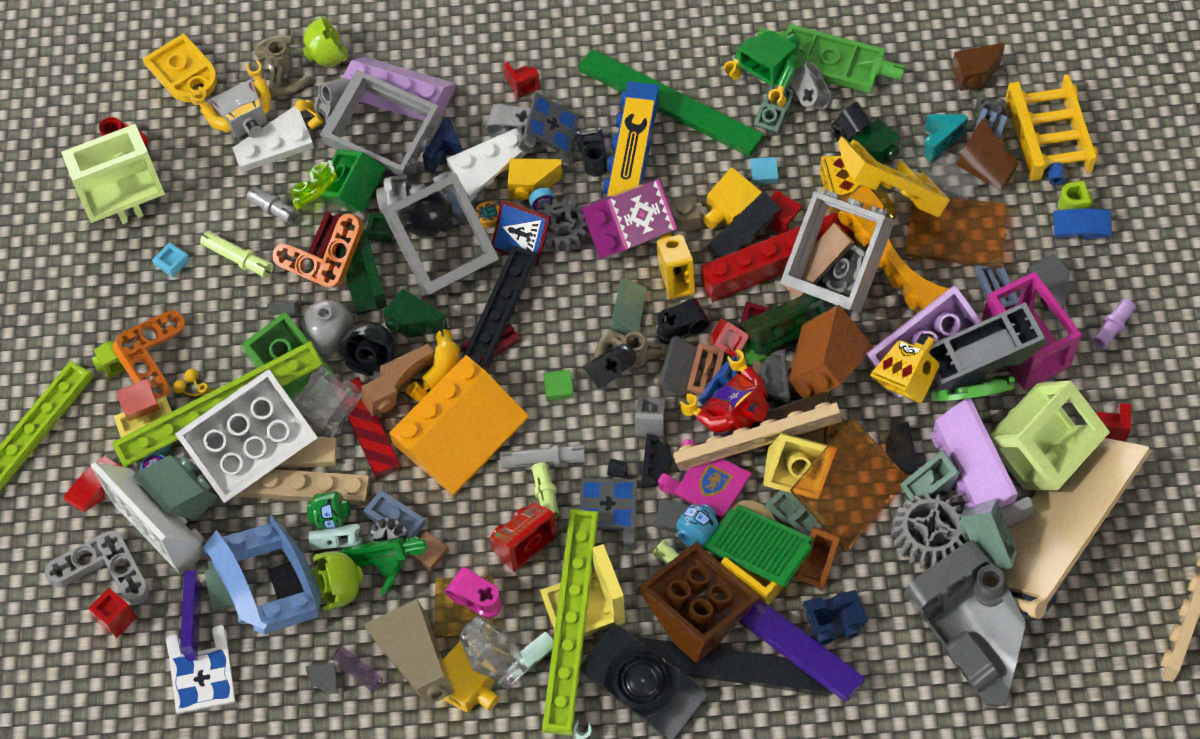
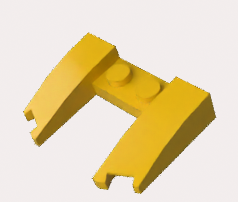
(870, 173)

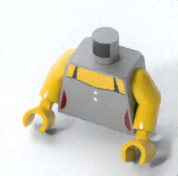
(239, 108)

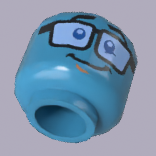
(696, 524)

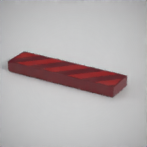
(372, 438)

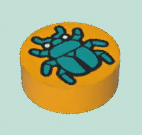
(487, 213)

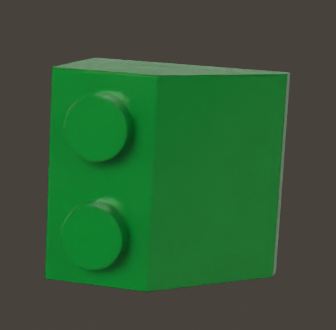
(355, 180)

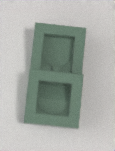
(791, 512)

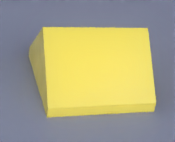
(788, 460)

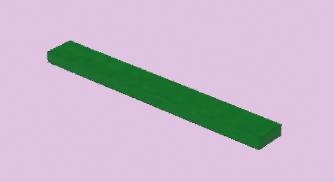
(674, 104)

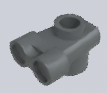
(997, 105)

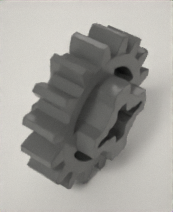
(562, 226)

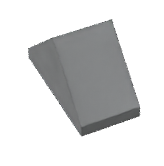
(650, 416)

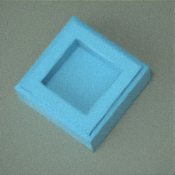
(764, 171)
(171, 259)

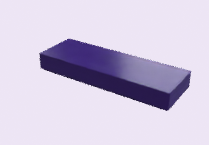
(190, 615)

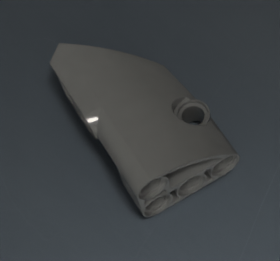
(973, 621)

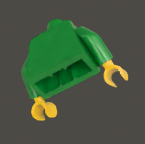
(769, 59)

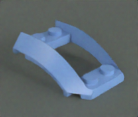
(266, 538)

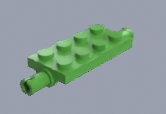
(841, 59)

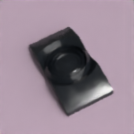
(984, 347)
(643, 681)

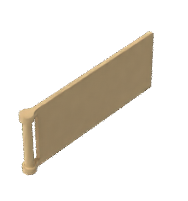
(1067, 522)

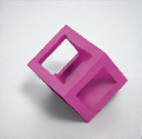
(1051, 357)

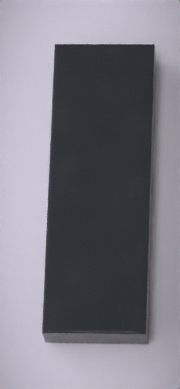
(745, 226)

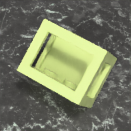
(113, 174)
(1042, 441)

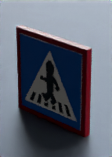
(520, 228)

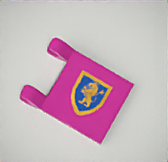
(709, 484)

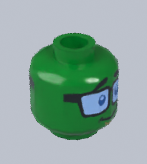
(328, 510)

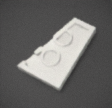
(279, 139)
(485, 161)

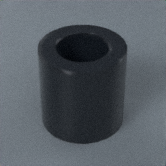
(617, 468)

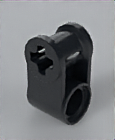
(850, 122)
(592, 151)
(683, 320)
(610, 365)

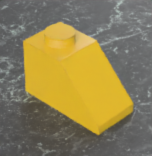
(531, 174)

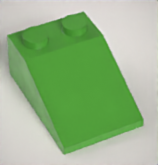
(274, 341)

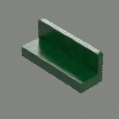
(364, 278)
(781, 323)

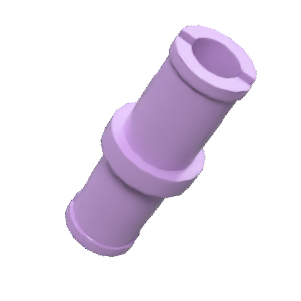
(1113, 323)

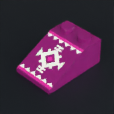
(629, 218)

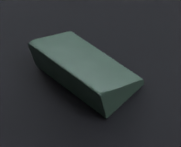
(628, 307)

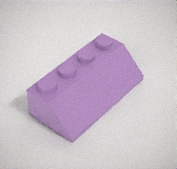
(422, 85)
(939, 320)
(974, 455)

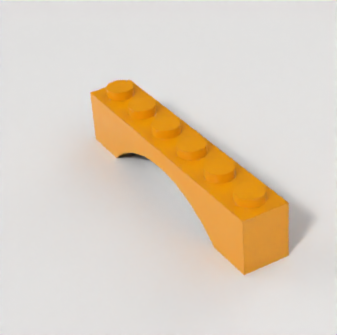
(915, 289)

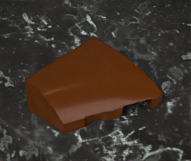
(987, 157)

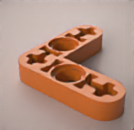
(323, 265)
(139, 353)

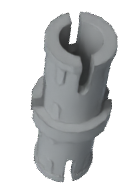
(272, 204)

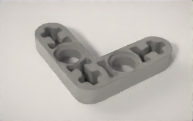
(101, 556)

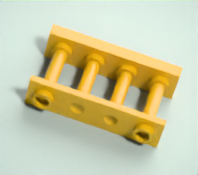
(1031, 141)

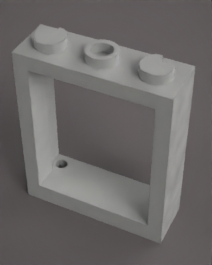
(350, 99)
(806, 239)
(407, 248)

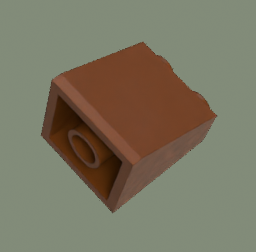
(827, 352)

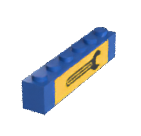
(633, 139)

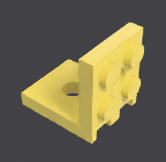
(605, 596)

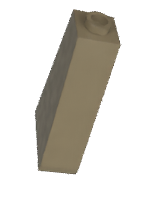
(412, 648)

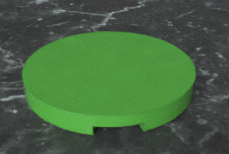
(984, 387)

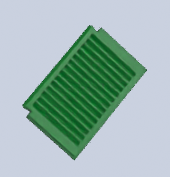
(759, 545)

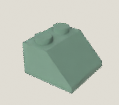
(177, 487)
(990, 531)

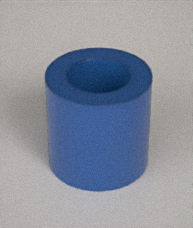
(1056, 173)

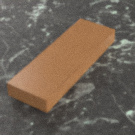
(824, 255)

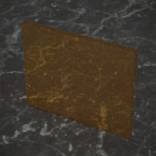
(963, 233)
(848, 483)

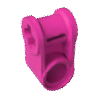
(471, 590)

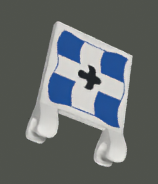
(204, 681)

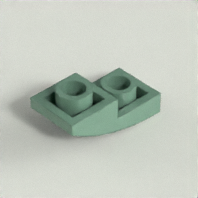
(771, 115)

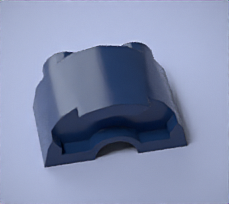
(835, 617)

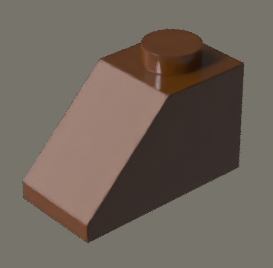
(976, 65)

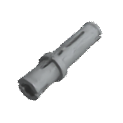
(552, 456)

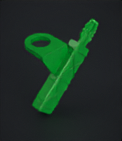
(386, 556)

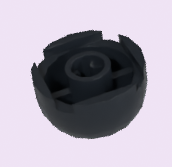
(431, 216)
(367, 347)

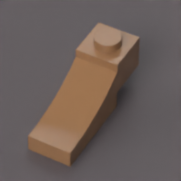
(382, 393)

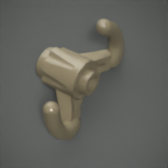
(279, 61)
(643, 349)

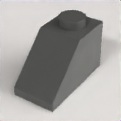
(1055, 276)

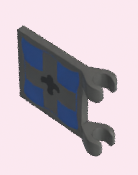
(551, 126)
(615, 503)

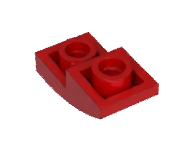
(87, 489)

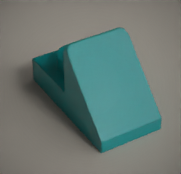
(943, 131)

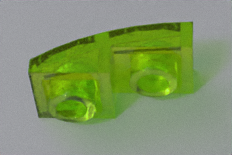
(321, 178)

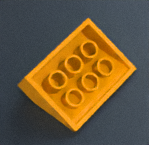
(458, 425)

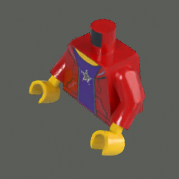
(735, 404)

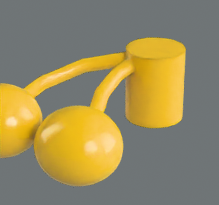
(308, 105)
(190, 376)

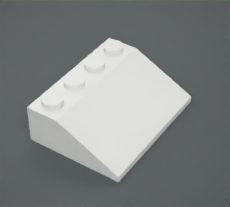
(246, 436)
(162, 530)

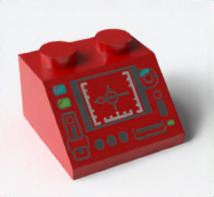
(524, 535)

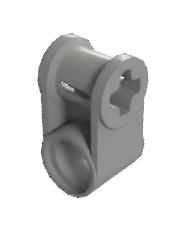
(811, 87)
(329, 95)
(506, 118)

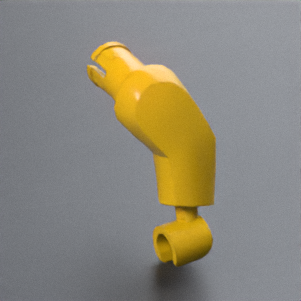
(445, 358)

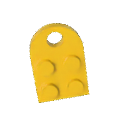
(181, 67)

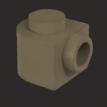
(687, 213)

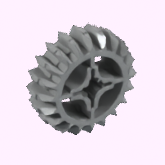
(906, 524)

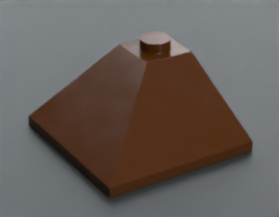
(697, 600)

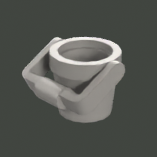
(392, 190)

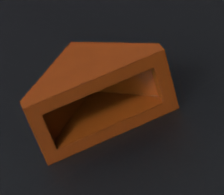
(821, 558)

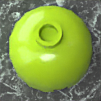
(323, 44)
(337, 578)

